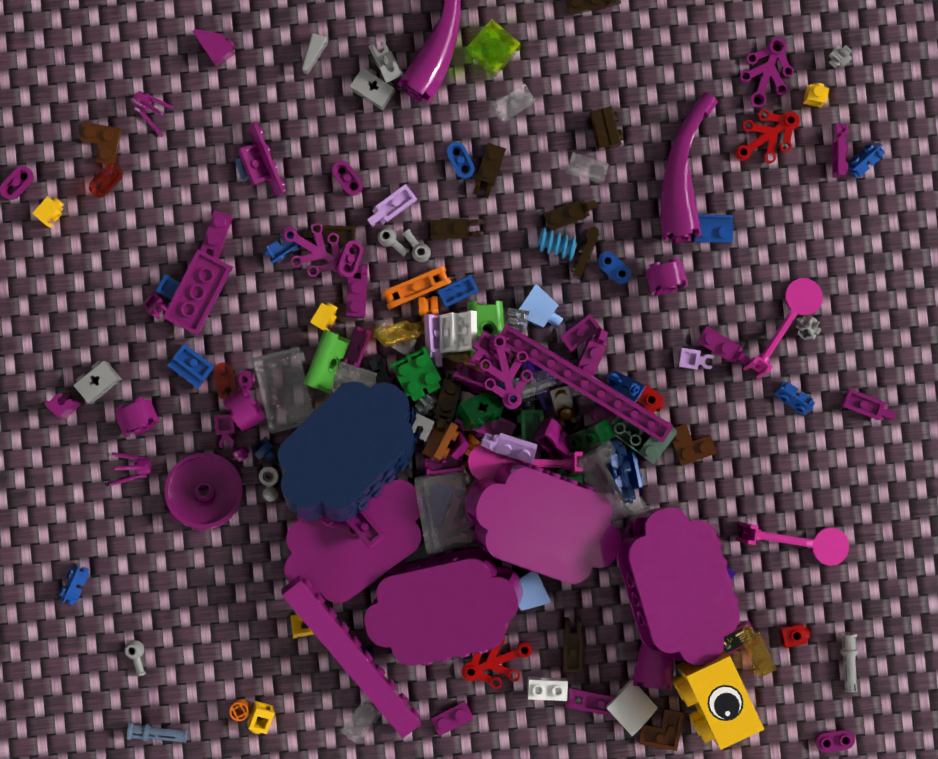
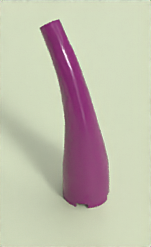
(432, 61)
(678, 200)
(653, 668)

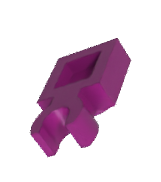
(154, 305)
(225, 426)

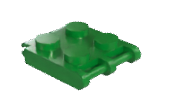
(417, 374)

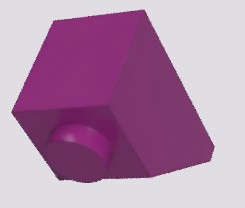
(215, 45)

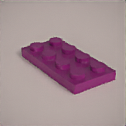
(197, 292)

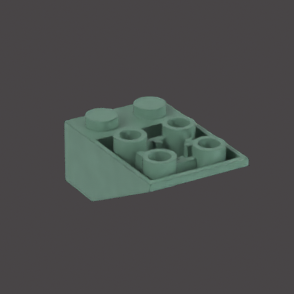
(639, 440)

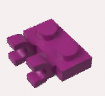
(483, 349)

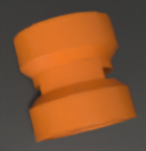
(424, 306)
(473, 441)
(240, 706)

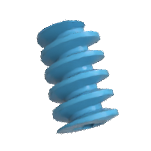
(556, 243)

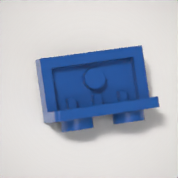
(634, 476)

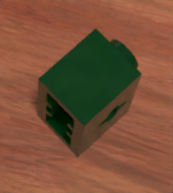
(480, 410)
(590, 436)

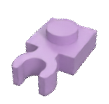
(691, 359)

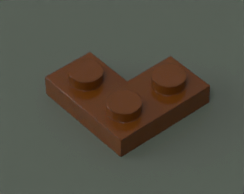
(106, 138)
(688, 450)
(665, 736)

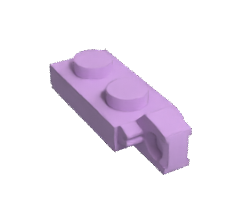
(392, 206)
(432, 338)
(510, 446)

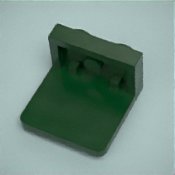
(529, 424)

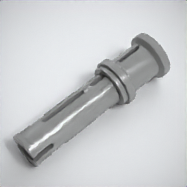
(849, 655)

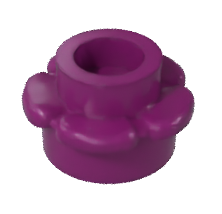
(245, 374)
(240, 453)

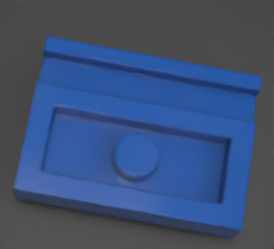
(715, 229)
(191, 366)

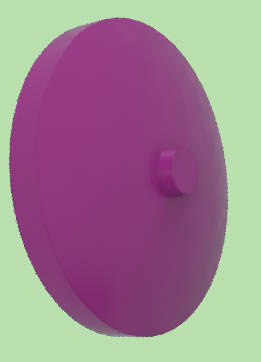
(203, 491)

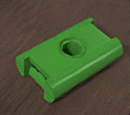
(489, 317)
(326, 361)

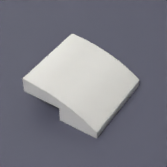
(458, 331)
(631, 707)

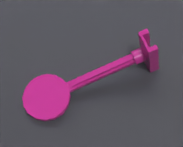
(803, 299)
(485, 463)
(828, 545)

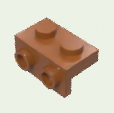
(438, 442)

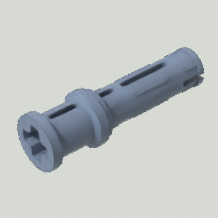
(147, 732)

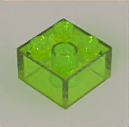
(493, 48)

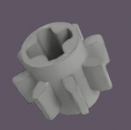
(840, 56)
(808, 328)
(426, 406)

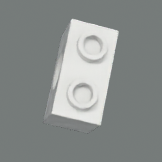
(547, 688)

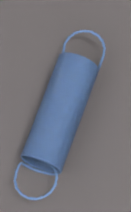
(243, 174)

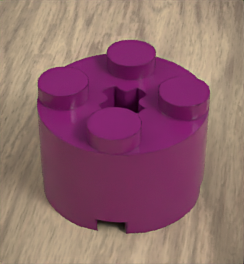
(666, 277)
(244, 409)
(136, 417)

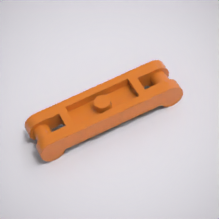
(416, 287)

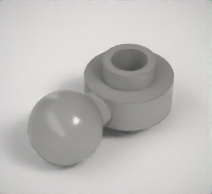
(270, 492)

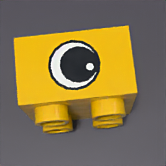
(720, 700)

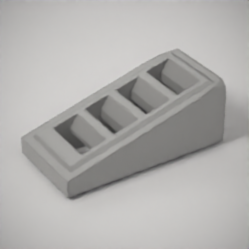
(315, 48)

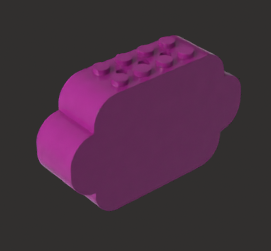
(543, 522)
(347, 566)
(678, 585)
(444, 607)

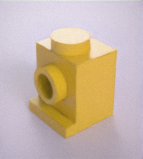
(816, 95)
(49, 211)
(324, 316)
(297, 630)
(260, 710)

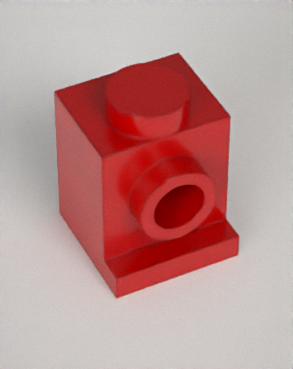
(643, 399)
(787, 632)

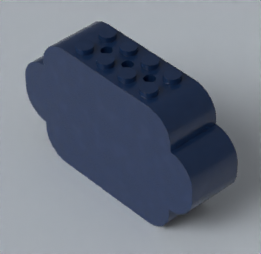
(346, 451)

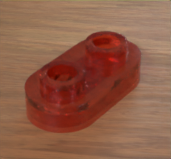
(106, 180)
(223, 382)

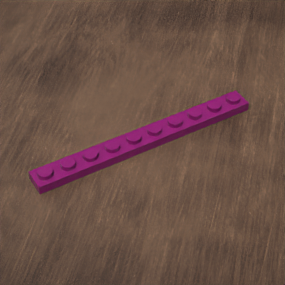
(586, 384)

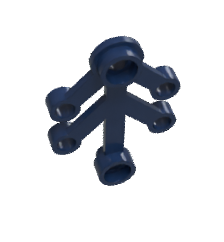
(627, 492)

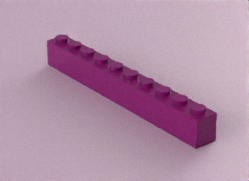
(351, 656)

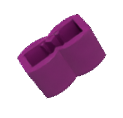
(553, 440)

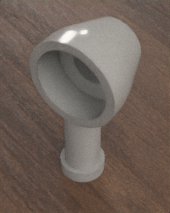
(391, 241)
(416, 246)
(139, 651)

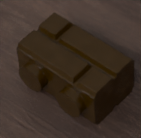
(605, 128)

